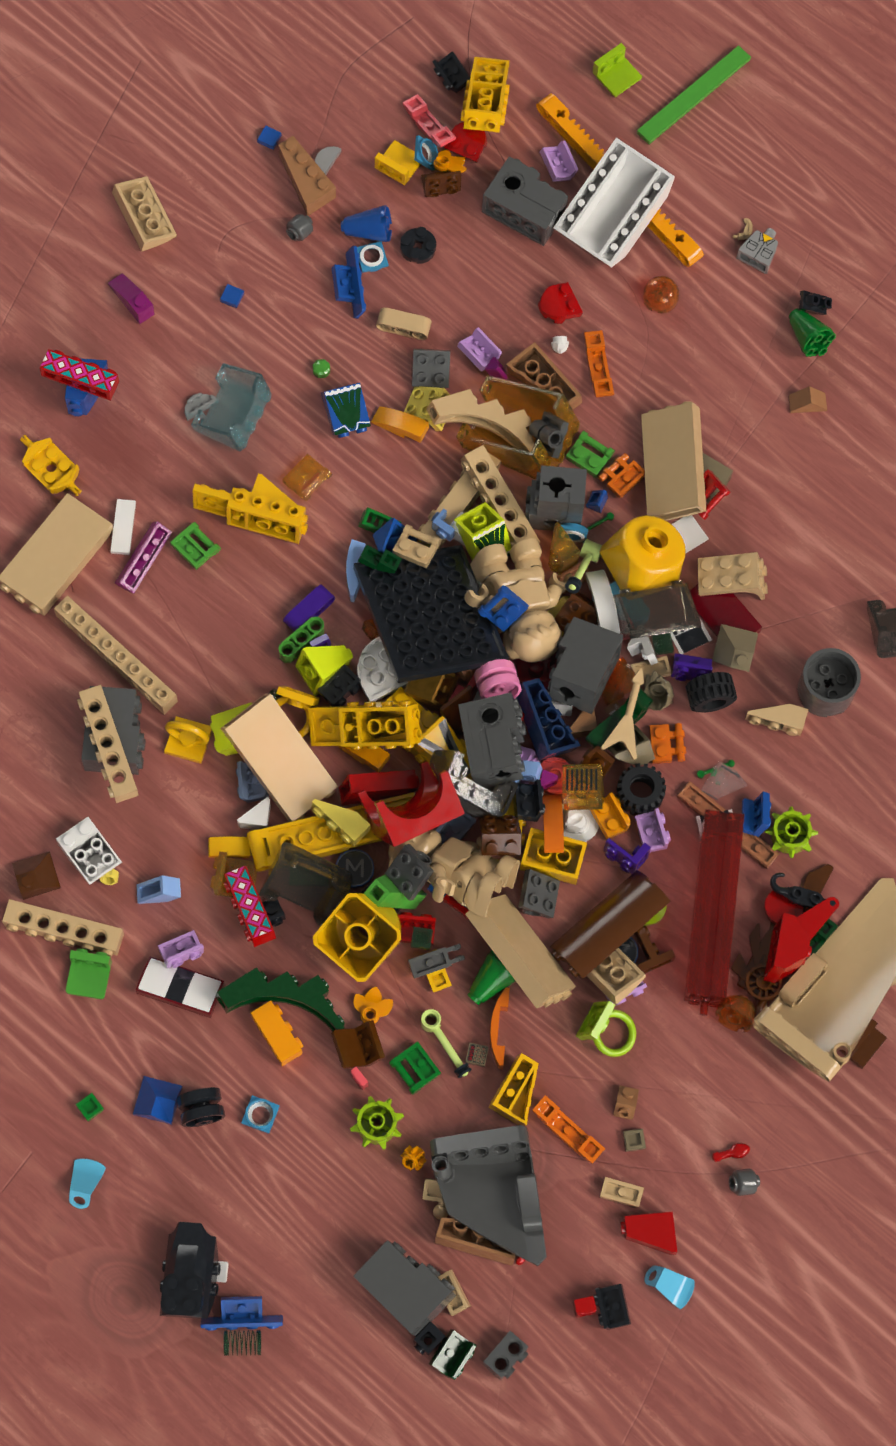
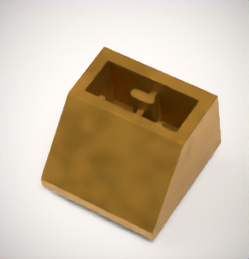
(432, 691)

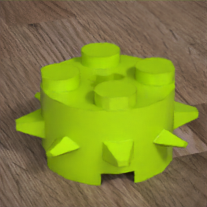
(800, 827)
(376, 1134)

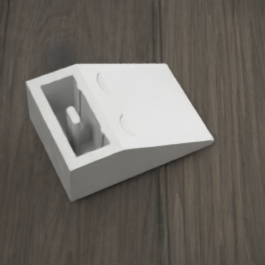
(88, 850)

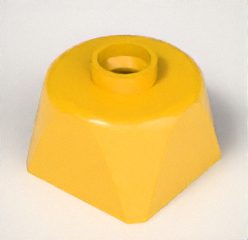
(644, 554)
(348, 947)

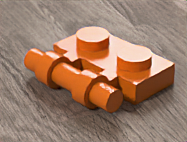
(626, 479)
(661, 745)

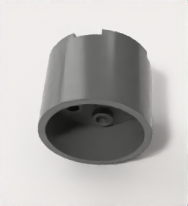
(832, 668)

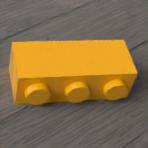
(277, 1032)

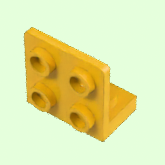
(397, 162)

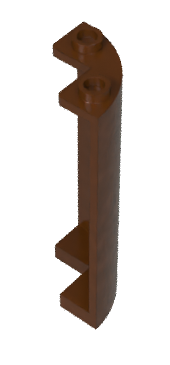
(609, 924)

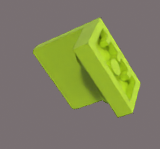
(616, 71)

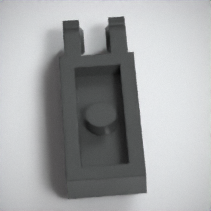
(433, 961)

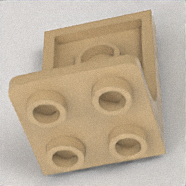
(732, 574)

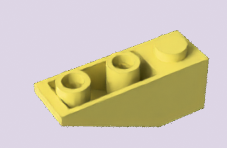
(345, 821)

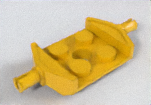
(44, 453)

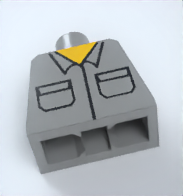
(759, 250)

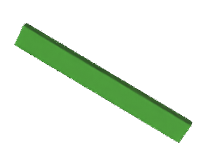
(693, 95)

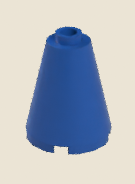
(369, 224)

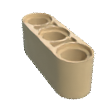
(403, 323)

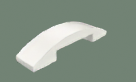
(603, 600)

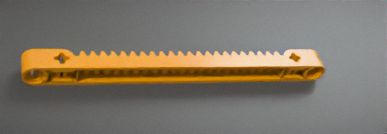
(558, 117)

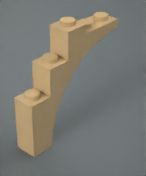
(489, 415)

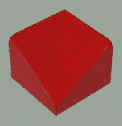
(584, 1306)

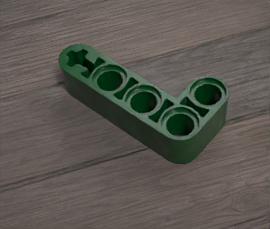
(602, 731)

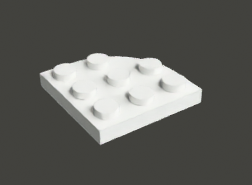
(376, 672)

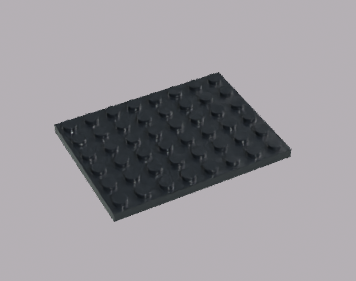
(426, 619)

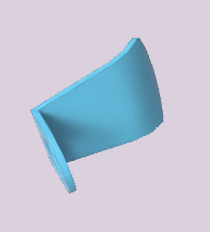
(84, 1180)
(672, 1285)

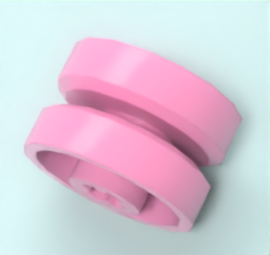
(497, 678)

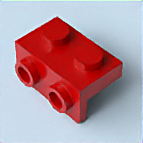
(409, 921)

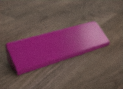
(143, 557)

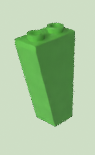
(386, 894)

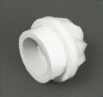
(560, 344)

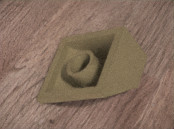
(735, 647)
(643, 749)

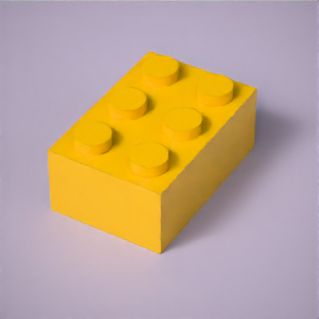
(559, 866)

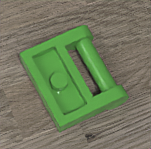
(587, 459)
(191, 550)

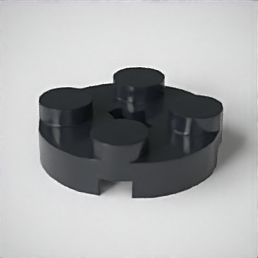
(422, 236)

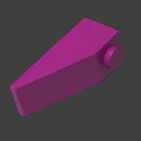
(132, 298)

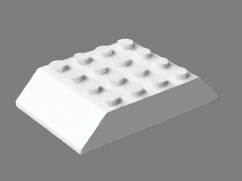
(615, 203)

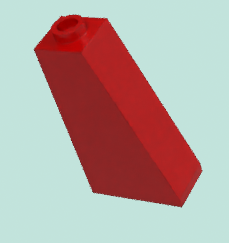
(378, 785)

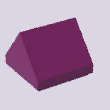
(496, 369)
(548, 779)

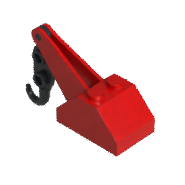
(793, 934)

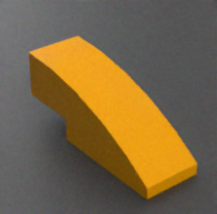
(401, 423)
(373, 758)

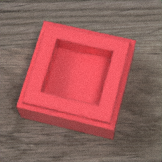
(359, 1078)

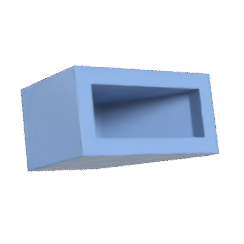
(158, 890)

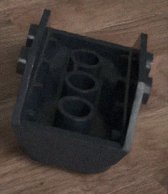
(189, 1272)

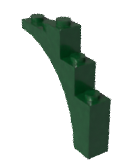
(283, 989)

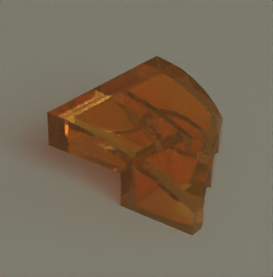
(619, 682)

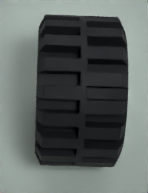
(711, 692)
(645, 775)

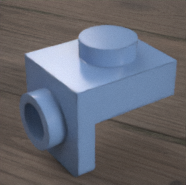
(442, 529)

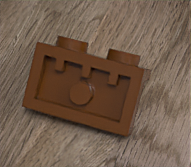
(598, 756)

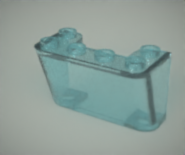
(236, 409)

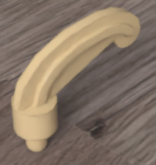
(747, 231)

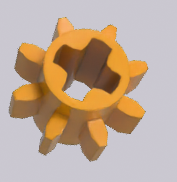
(413, 1158)

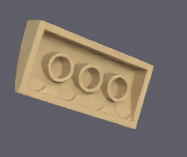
(143, 213)
(616, 976)

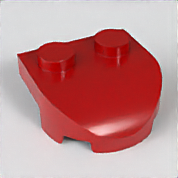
(468, 142)
(559, 303)

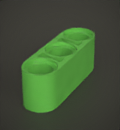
(303, 631)

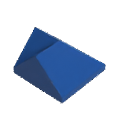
(389, 534)
(157, 1100)

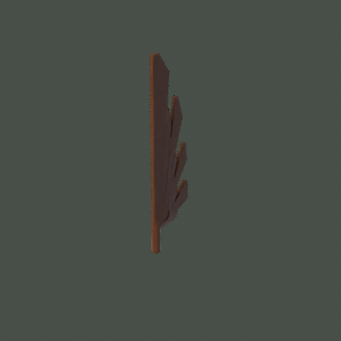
(816, 882)

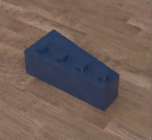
(544, 722)

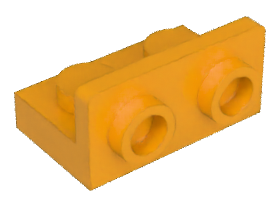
(611, 818)

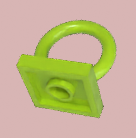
(597, 1022)

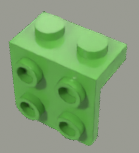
(88, 974)

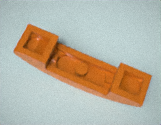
(598, 364)
(553, 824)
(497, 1050)
(567, 1130)

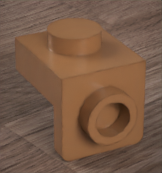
(626, 1102)

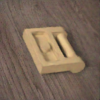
(414, 551)

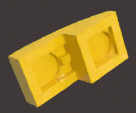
(232, 845)
(438, 980)

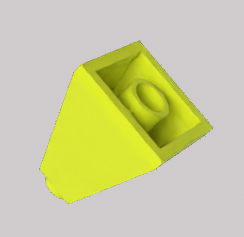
(321, 663)

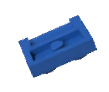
(508, 612)

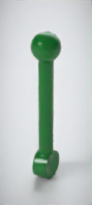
(610, 516)
(700, 774)

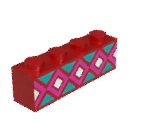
(79, 374)
(249, 906)

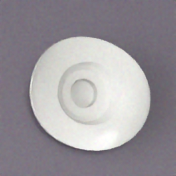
(579, 824)

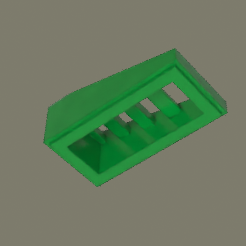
(375, 515)

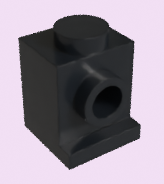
(432, 1332)

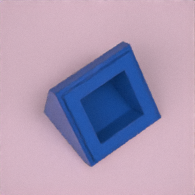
(597, 500)

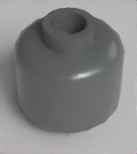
(299, 227)
(744, 1182)

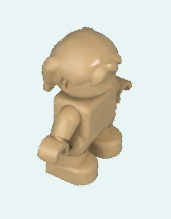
(535, 632)
(462, 870)

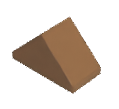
(807, 400)
(583, 725)

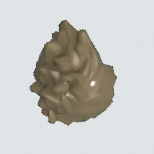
(659, 691)

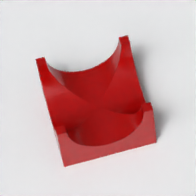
(427, 809)

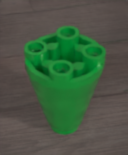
(811, 333)
(490, 979)

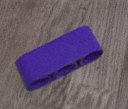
(311, 606)

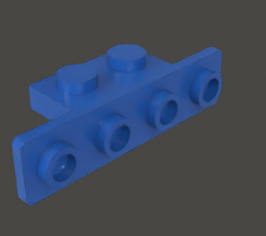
(348, 282)
(242, 1313)

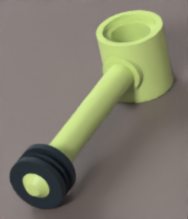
(590, 552)
(462, 1069)

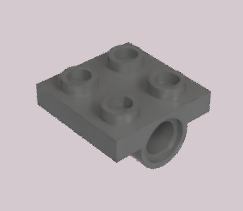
(431, 368)
(551, 432)
(410, 871)
(539, 894)

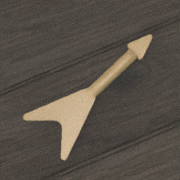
(625, 728)

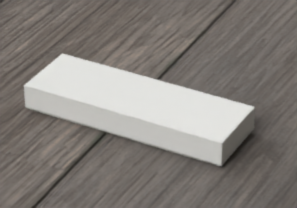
(123, 527)

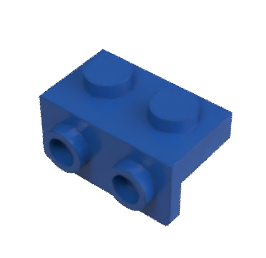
(757, 814)

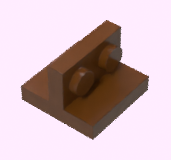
(867, 1045)

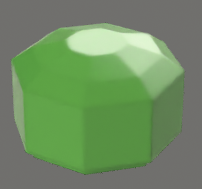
(321, 368)

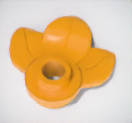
(446, 162)
(372, 1004)

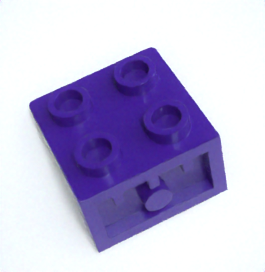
(690, 667)
(627, 862)

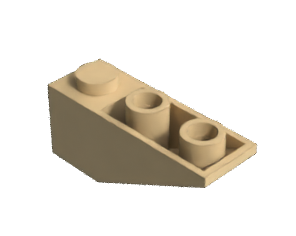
(783, 717)

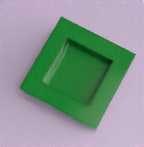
(89, 1107)

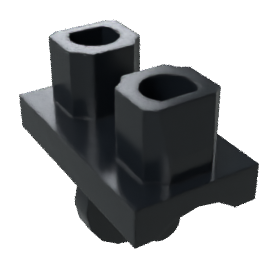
(814, 303)

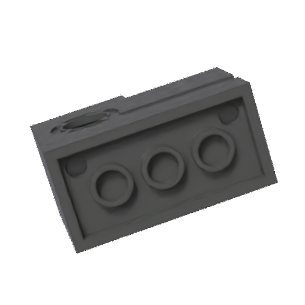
(524, 201)
(556, 497)
(584, 664)
(124, 708)
(493, 739)
(405, 1287)

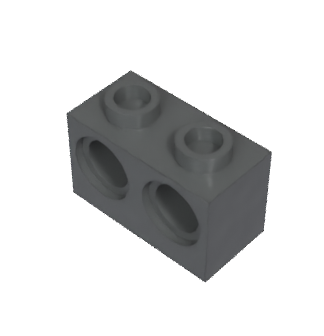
(501, 1352)

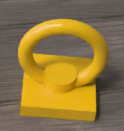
(297, 699)
(187, 739)

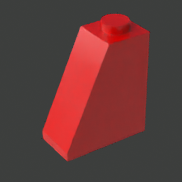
(652, 1231)

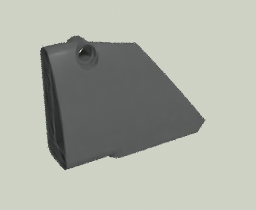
(492, 1187)

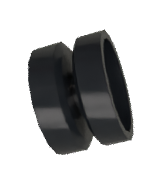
(201, 1107)

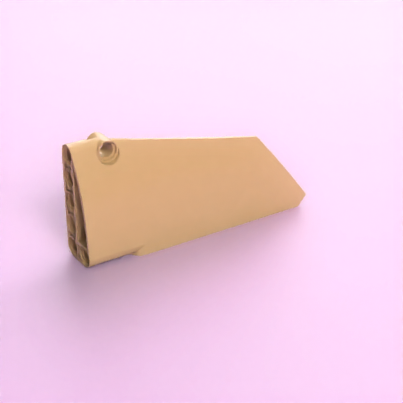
(837, 988)

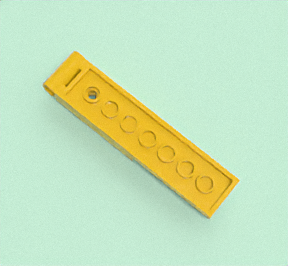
(309, 834)

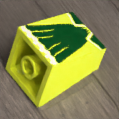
(482, 528)

